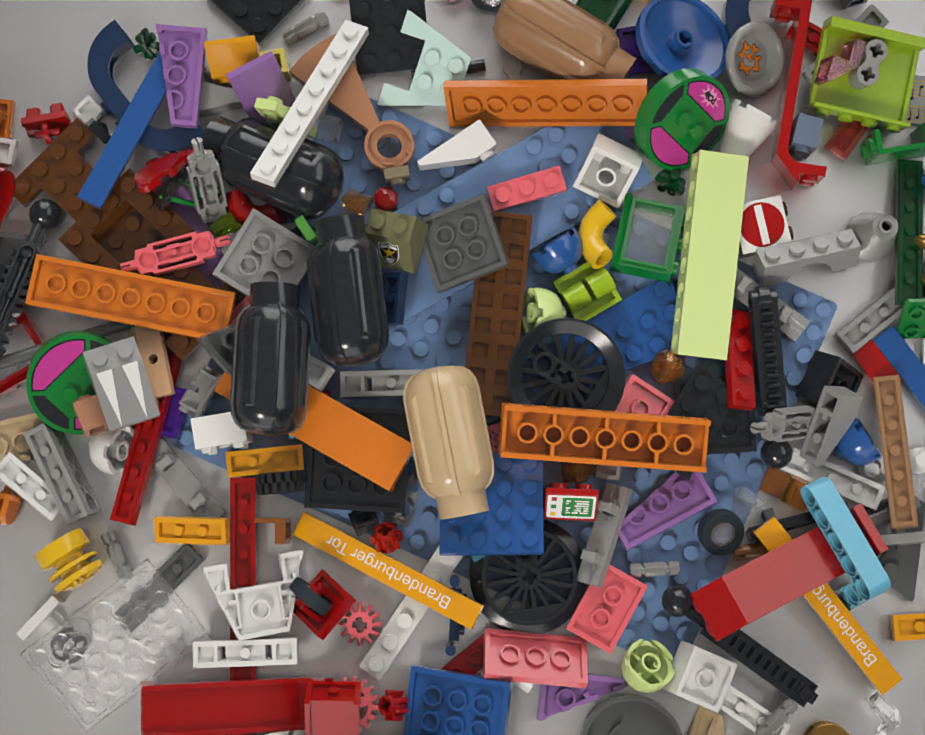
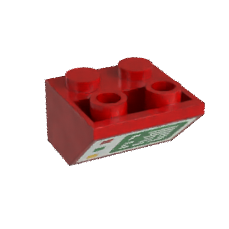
(570, 503)

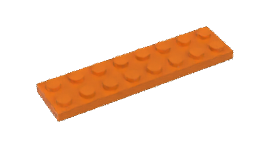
(544, 102)
(128, 297)

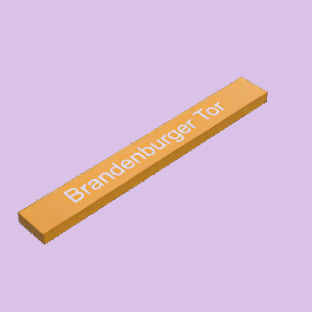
(388, 570)
(838, 619)

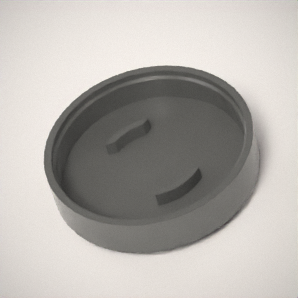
(630, 716)

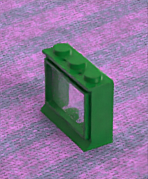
(648, 239)

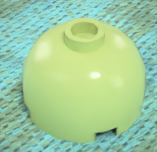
(541, 307)
(647, 666)

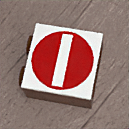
(763, 225)

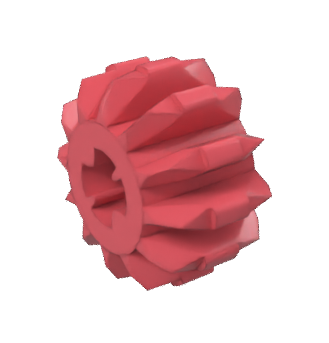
(366, 617)

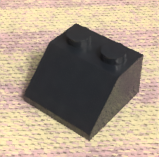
(823, 371)

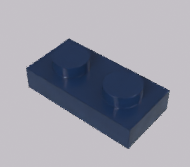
(395, 294)

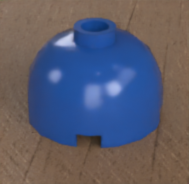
(560, 253)
(857, 446)

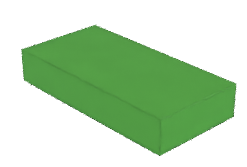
(306, 230)

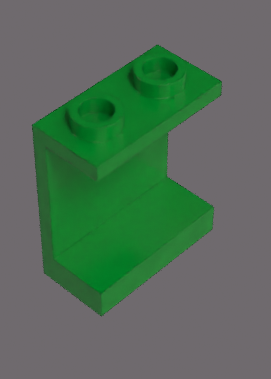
(873, 151)

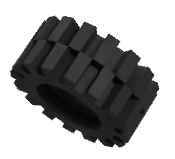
(279, 482)

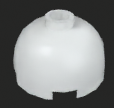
(110, 450)

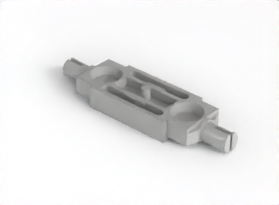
(202, 165)
(785, 423)

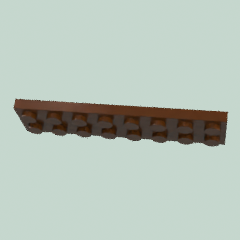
(498, 313)

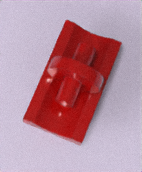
(46, 125)

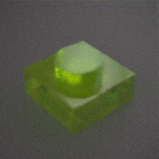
(225, 225)

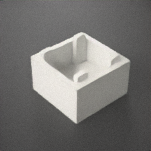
(218, 432)
(700, 676)

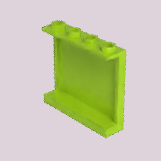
(884, 101)

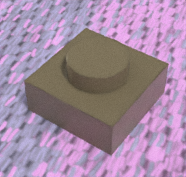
(397, 176)

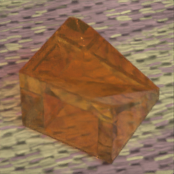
(357, 202)

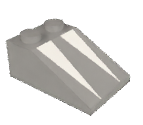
(121, 384)

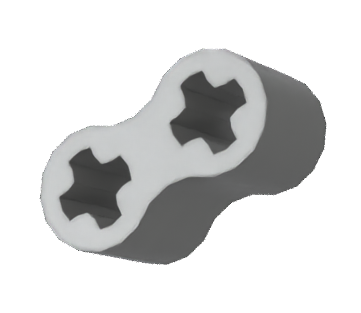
(868, 65)

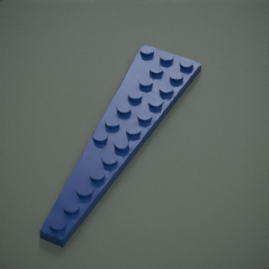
(637, 325)

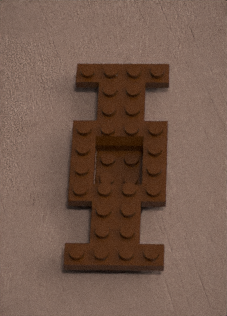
(122, 226)

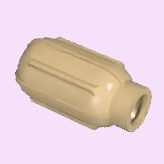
(450, 439)

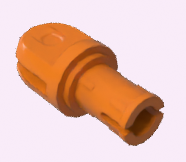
(9, 505)

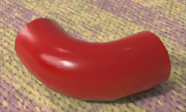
(241, 206)

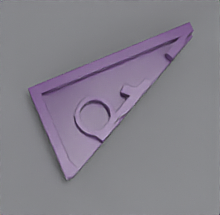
(561, 698)

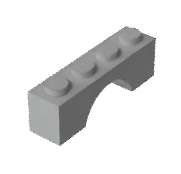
(780, 261)

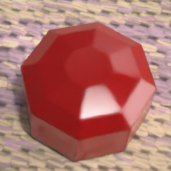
(385, 199)

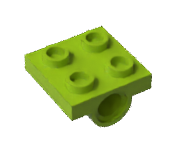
(587, 291)

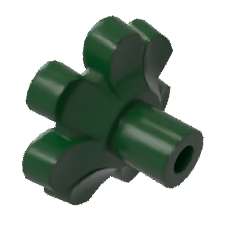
(146, 44)
(671, 182)

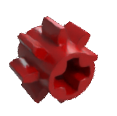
(386, 537)
(393, 705)

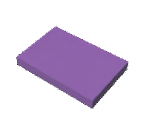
(259, 80)

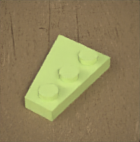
(275, 111)

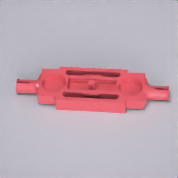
(202, 246)

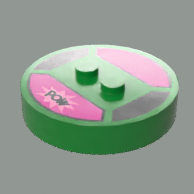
(681, 117)
(60, 377)

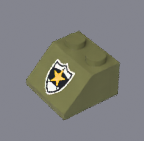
(397, 239)

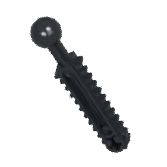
(44, 216)
(768, 367)
(678, 603)

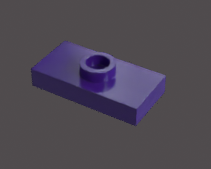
(175, 418)

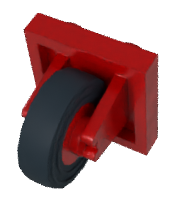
(320, 603)

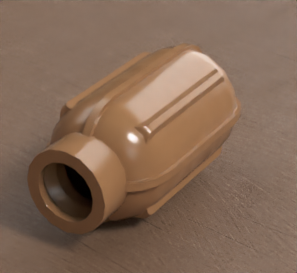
(561, 40)

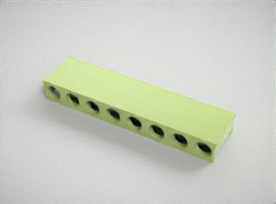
(709, 255)

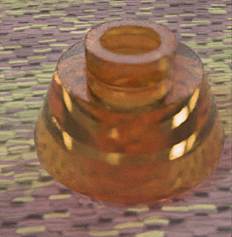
(667, 367)

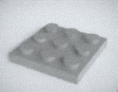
(263, 253)

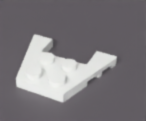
(257, 608)

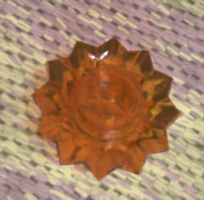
(577, 472)

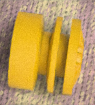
(69, 561)

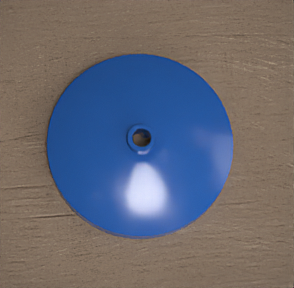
(681, 36)

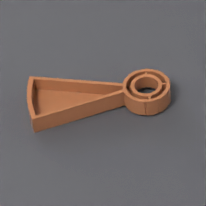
(353, 102)

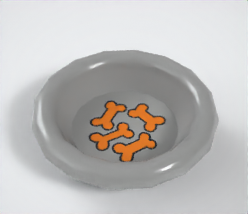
(755, 59)

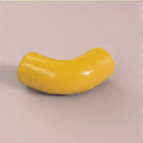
(591, 234)

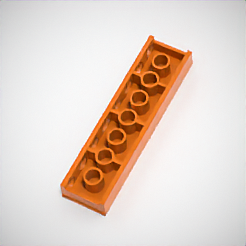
(347, 437)
(603, 437)

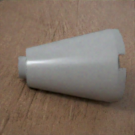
(875, 234)

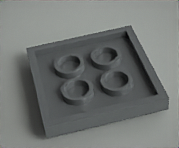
(463, 244)

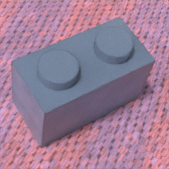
(804, 136)

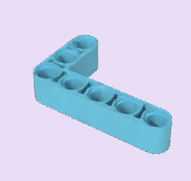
(847, 542)

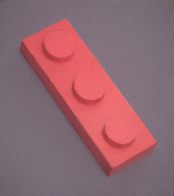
(526, 189)

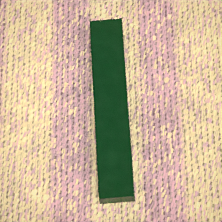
(910, 224)

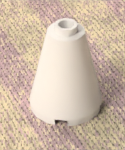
(745, 130)

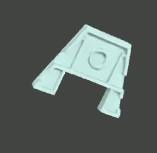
(437, 63)

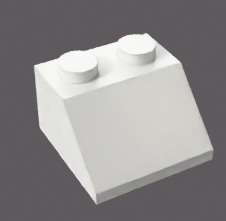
(608, 170)

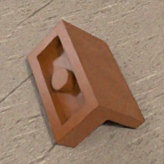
(282, 528)

